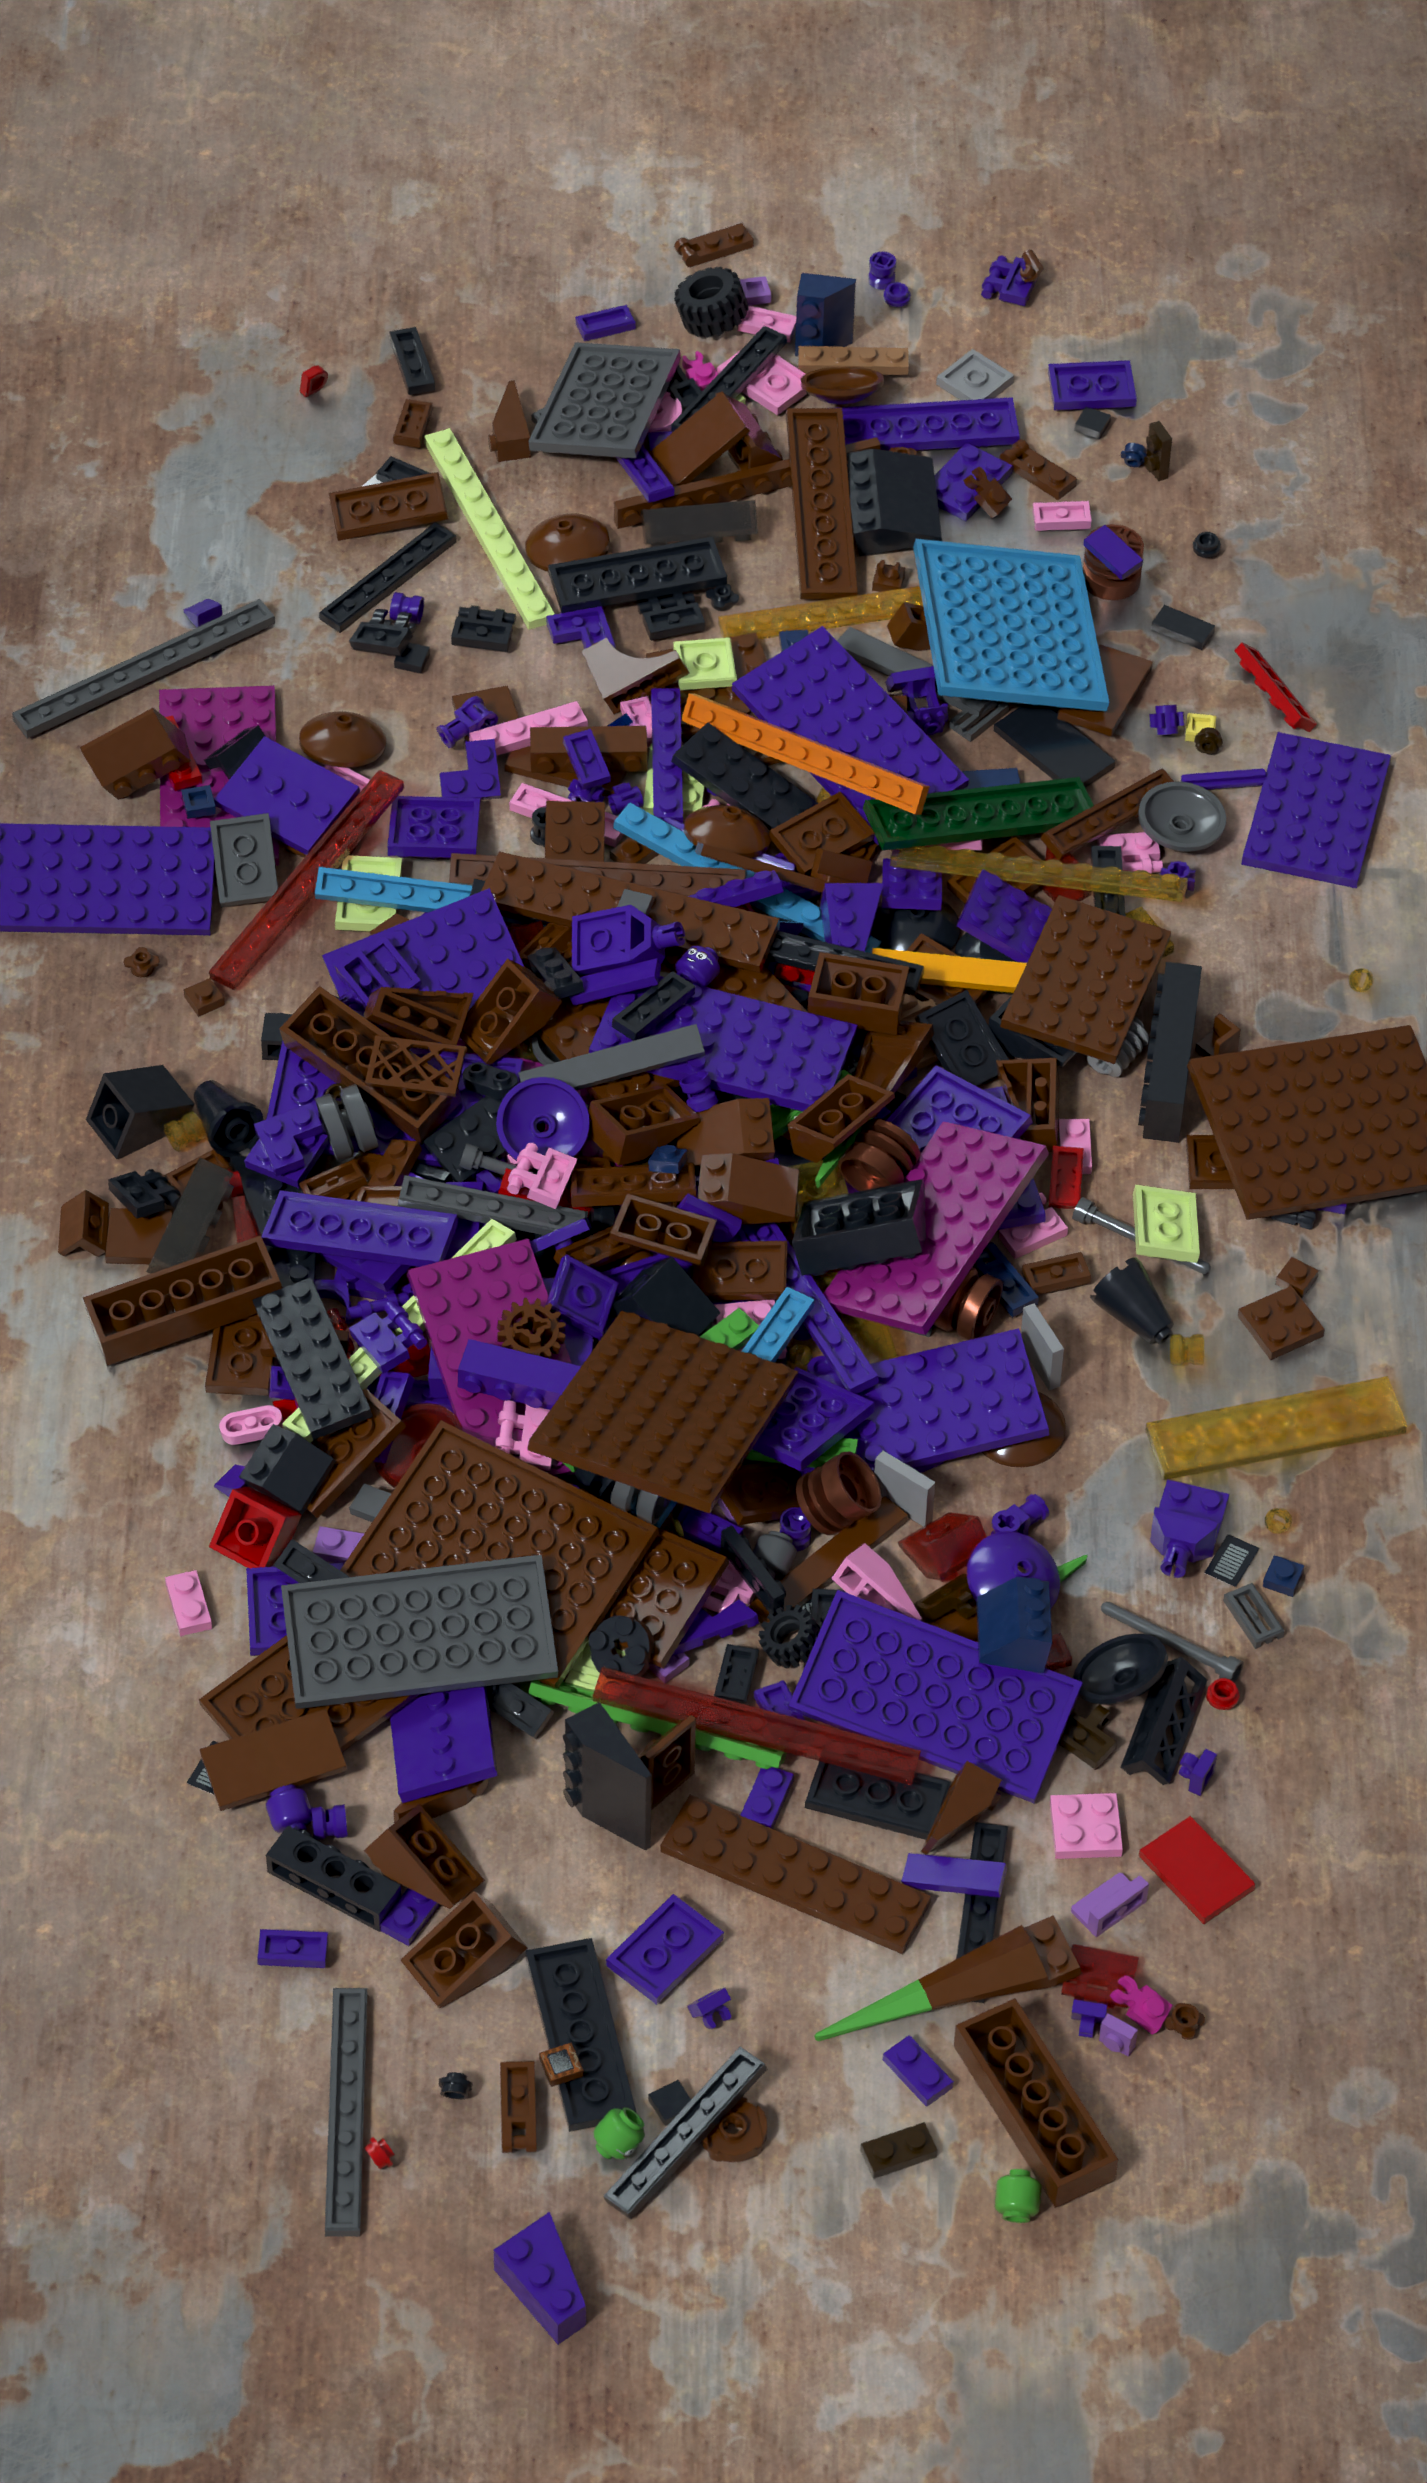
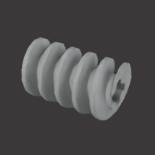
(1133, 1045)

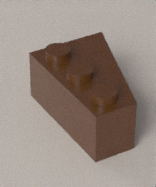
(419, 1014)
(1034, 1088)

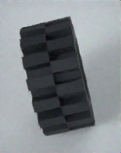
(780, 1627)

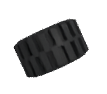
(711, 302)

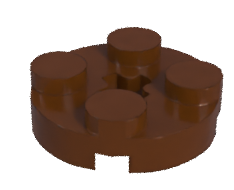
(745, 2143)

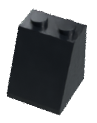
(135, 1106)
(669, 1297)

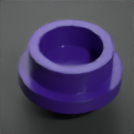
(897, 294)

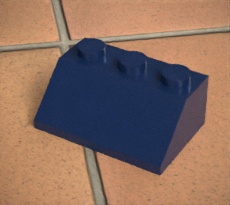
(825, 311)
(1015, 1625)

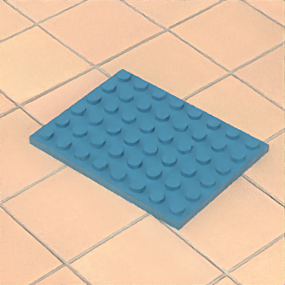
(1010, 625)

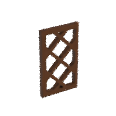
(425, 1086)

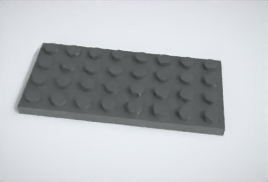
(419, 1631)

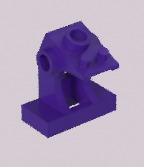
(916, 685)

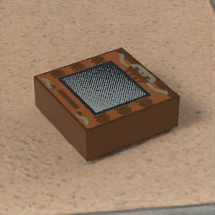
(561, 2064)

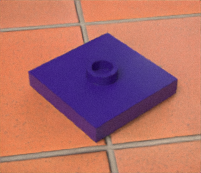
(582, 1296)

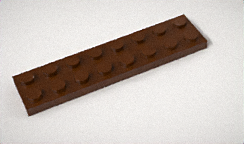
(821, 503)
(796, 1874)

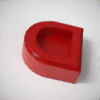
(313, 380)

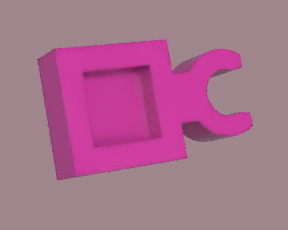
(700, 372)
(1145, 2005)

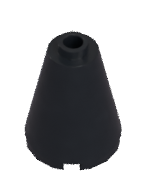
(226, 1118)
(1134, 1302)

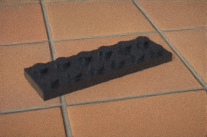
(637, 574)
(740, 777)
(312, 1358)
(578, 2012)

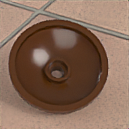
(842, 384)
(566, 539)
(342, 739)
(728, 830)
(1036, 1450)

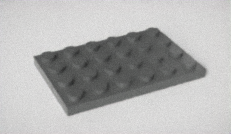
(605, 400)

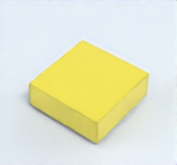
(1196, 722)

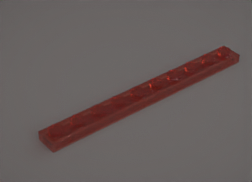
(301, 884)
(757, 1726)

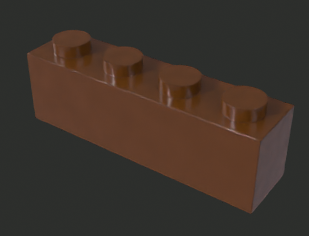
(621, 748)

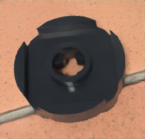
(623, 1630)

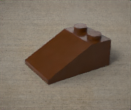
(508, 1012)
(638, 1122)
(731, 1127)
(749, 1188)
(671, 1759)
(424, 1859)
(463, 1950)

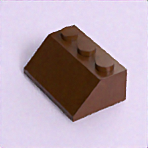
(755, 447)
(136, 753)
(859, 992)
(836, 1117)
(664, 1230)

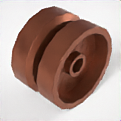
(971, 1306)

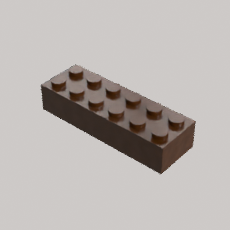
(341, 1046)
(181, 1300)
(1035, 2102)

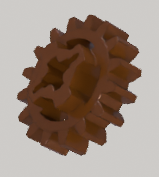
(534, 1318)

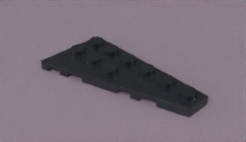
(260, 1198)

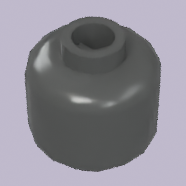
(777, 1553)

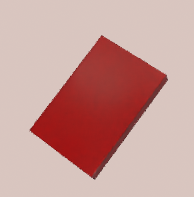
(1197, 1870)

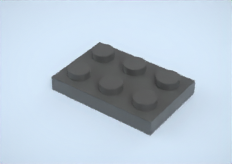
(244, 859)

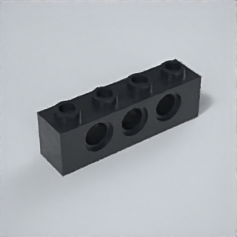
(341, 1893)

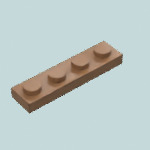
(883, 360)

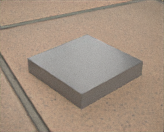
(974, 378)
(1042, 1346)
(905, 1488)

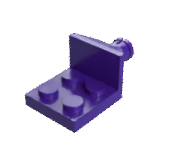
(619, 939)
(1187, 1525)

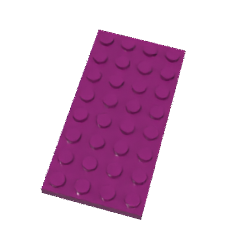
(209, 721)
(969, 1191)
(464, 1302)

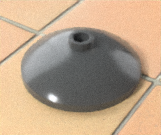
(1182, 816)

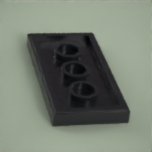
(1053, 744)
(877, 1800)

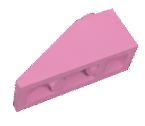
(872, 1579)

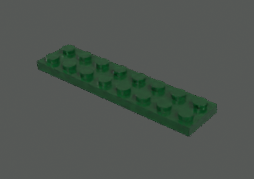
(979, 813)

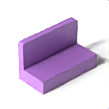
(1110, 1903)

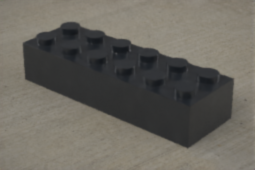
(1169, 1052)

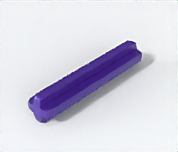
(1226, 779)

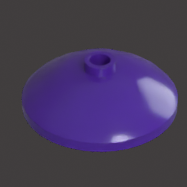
(545, 1102)
(998, 1558)

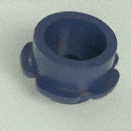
(1133, 454)

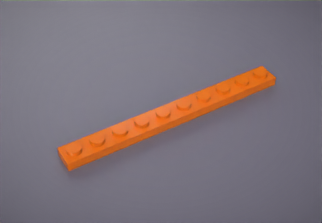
(807, 754)

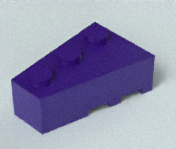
(849, 913)
(542, 2278)

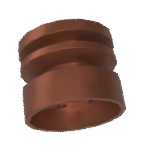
(1101, 580)
(878, 1156)
(838, 1493)

